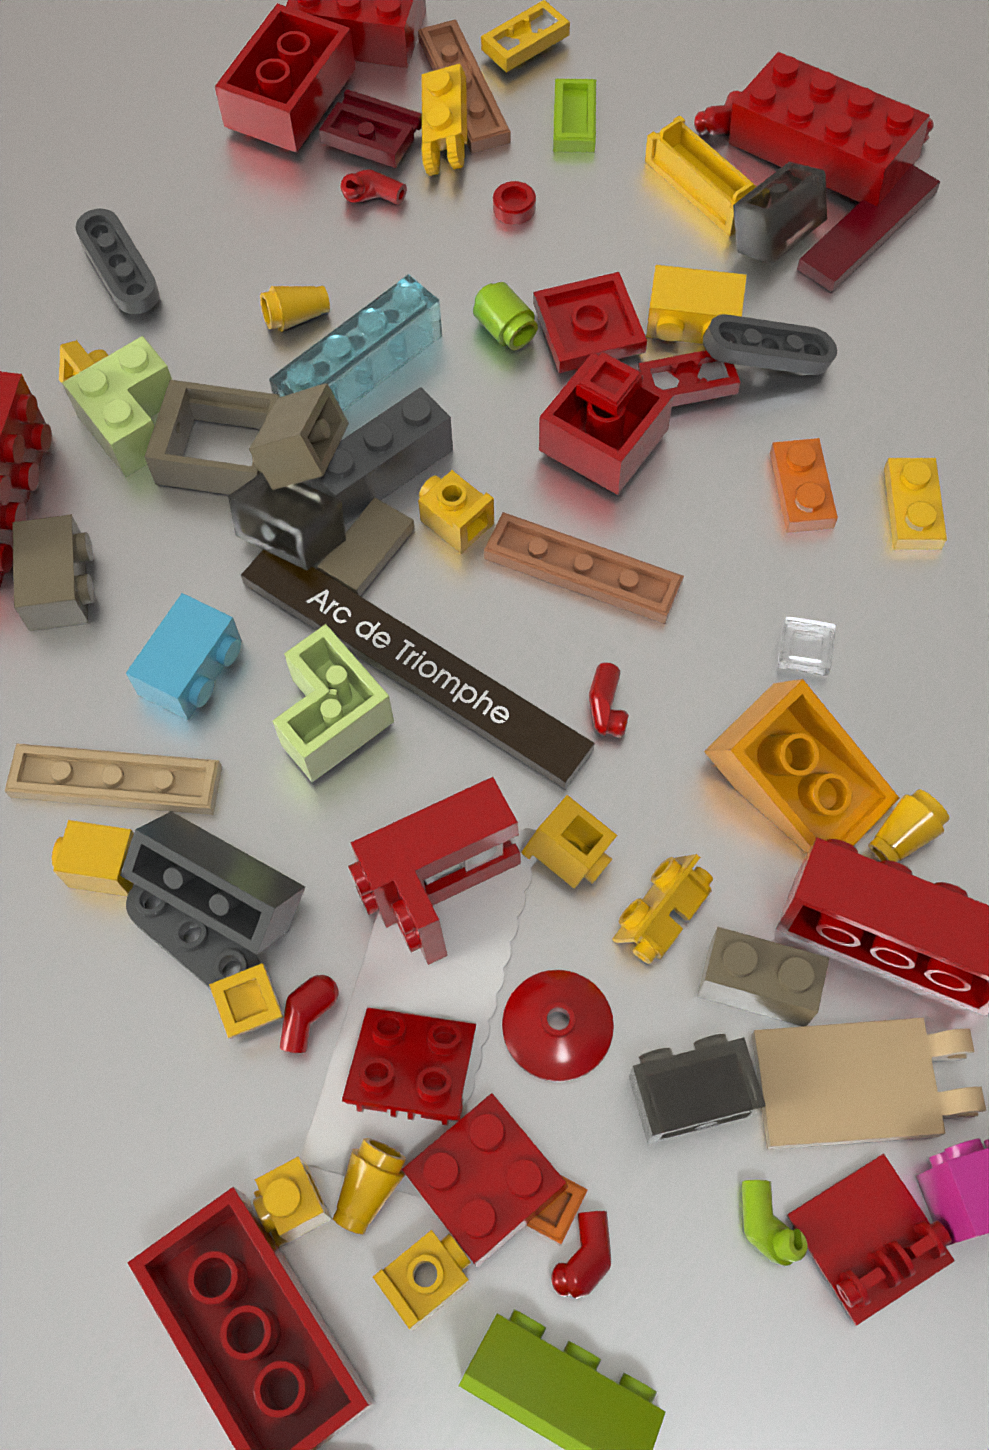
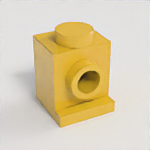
(455, 510)
(571, 843)
(289, 1202)
(415, 1302)

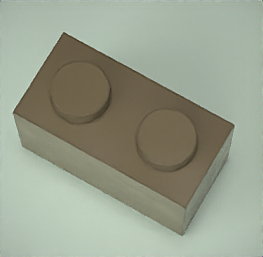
(299, 437)
(51, 572)
(763, 977)

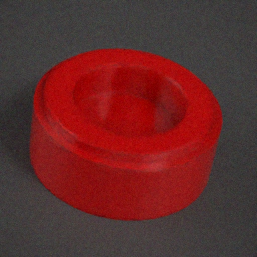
(514, 203)

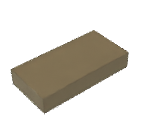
(368, 546)

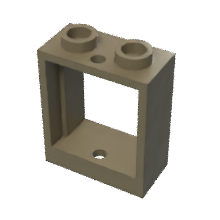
(194, 401)

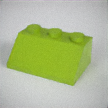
(560, 1390)

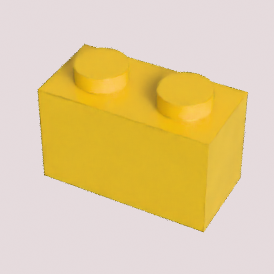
(689, 299)

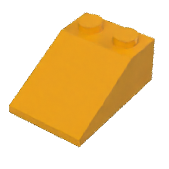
(801, 768)

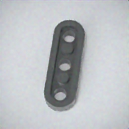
(117, 261)
(769, 344)
(167, 927)

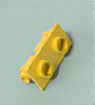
(648, 919)

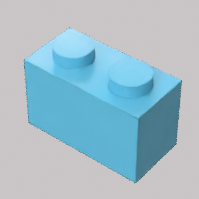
(185, 656)

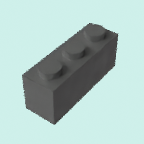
(387, 453)
(212, 881)

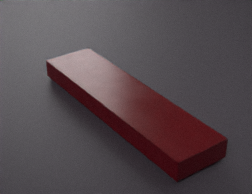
(866, 230)

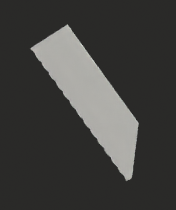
(458, 988)

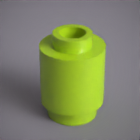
(505, 315)

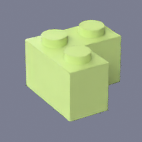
(118, 400)
(340, 707)

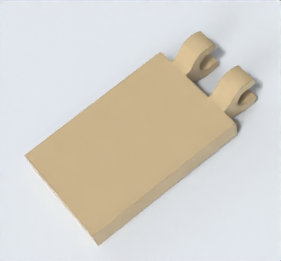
(858, 1082)

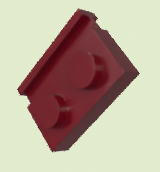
(370, 128)

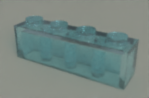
(367, 345)

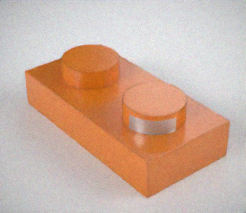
(803, 485)

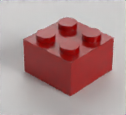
(597, 442)

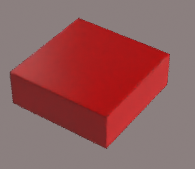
(609, 384)

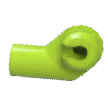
(765, 1230)

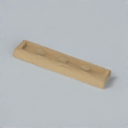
(114, 779)

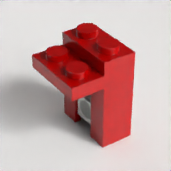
(432, 858)

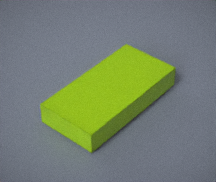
(574, 115)

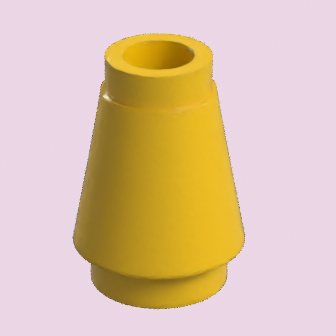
(292, 305)
(909, 827)
(368, 1183)

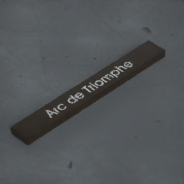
(423, 667)

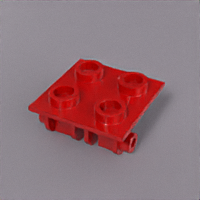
(410, 1065)
(871, 1239)

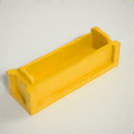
(697, 172)

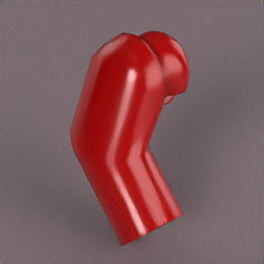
(716, 119)
(371, 185)
(601, 702)
(303, 1008)
(590, 1262)

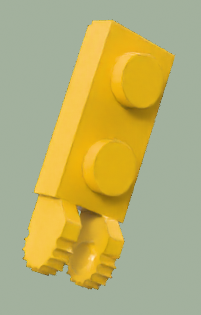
(444, 117)

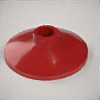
(551, 1052)

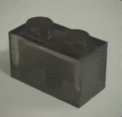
(780, 212)
(288, 521)
(695, 1088)

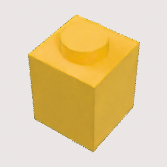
(93, 857)

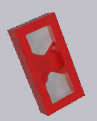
(692, 377)

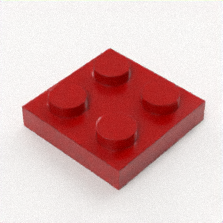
(588, 319)
(485, 1179)

